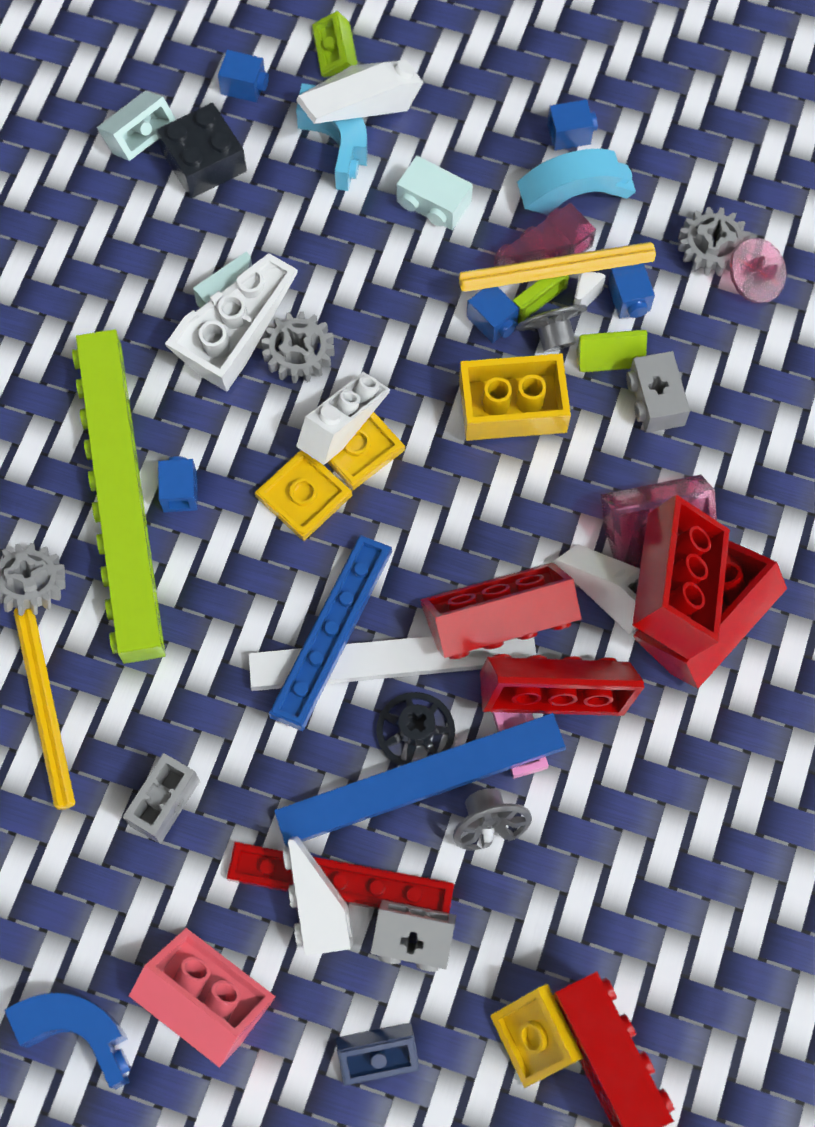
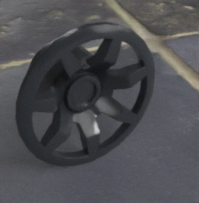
(414, 725)

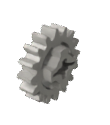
(698, 244)
(296, 360)
(30, 579)

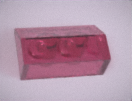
(627, 512)

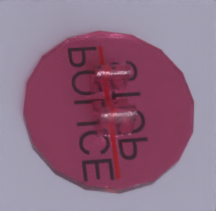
(757, 270)

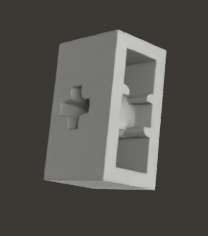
(658, 392)
(161, 798)
(393, 931)

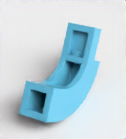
(350, 137)
(573, 175)

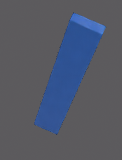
(330, 633)

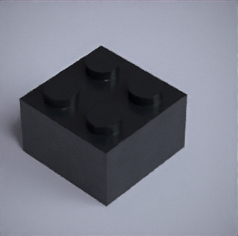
(201, 150)

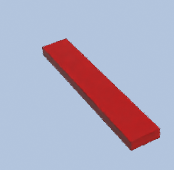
(353, 882)

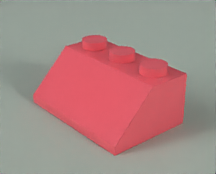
(201, 996)

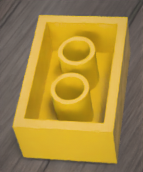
(514, 397)

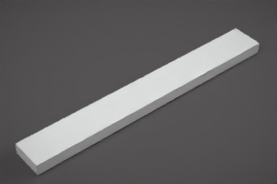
(381, 661)

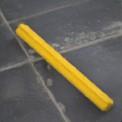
(557, 266)
(44, 710)

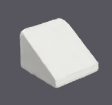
(588, 287)

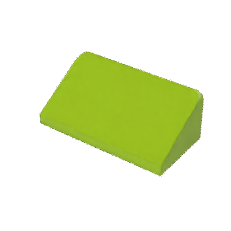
(334, 44)
(610, 350)

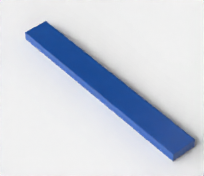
(420, 779)

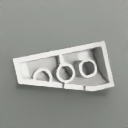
(362, 92)
(227, 329)

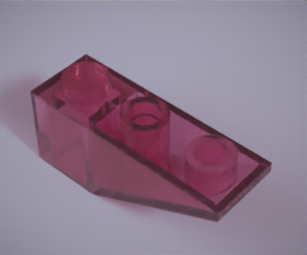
(560, 234)

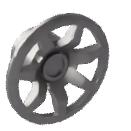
(556, 331)
(488, 816)

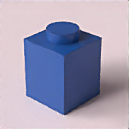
(242, 76)
(571, 124)
(631, 290)
(493, 313)
(177, 484)

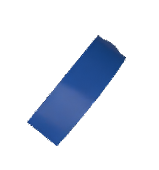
(65, 1013)

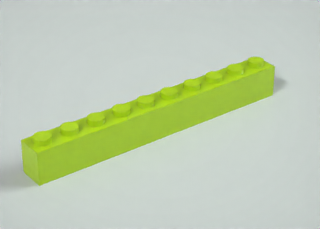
(119, 497)

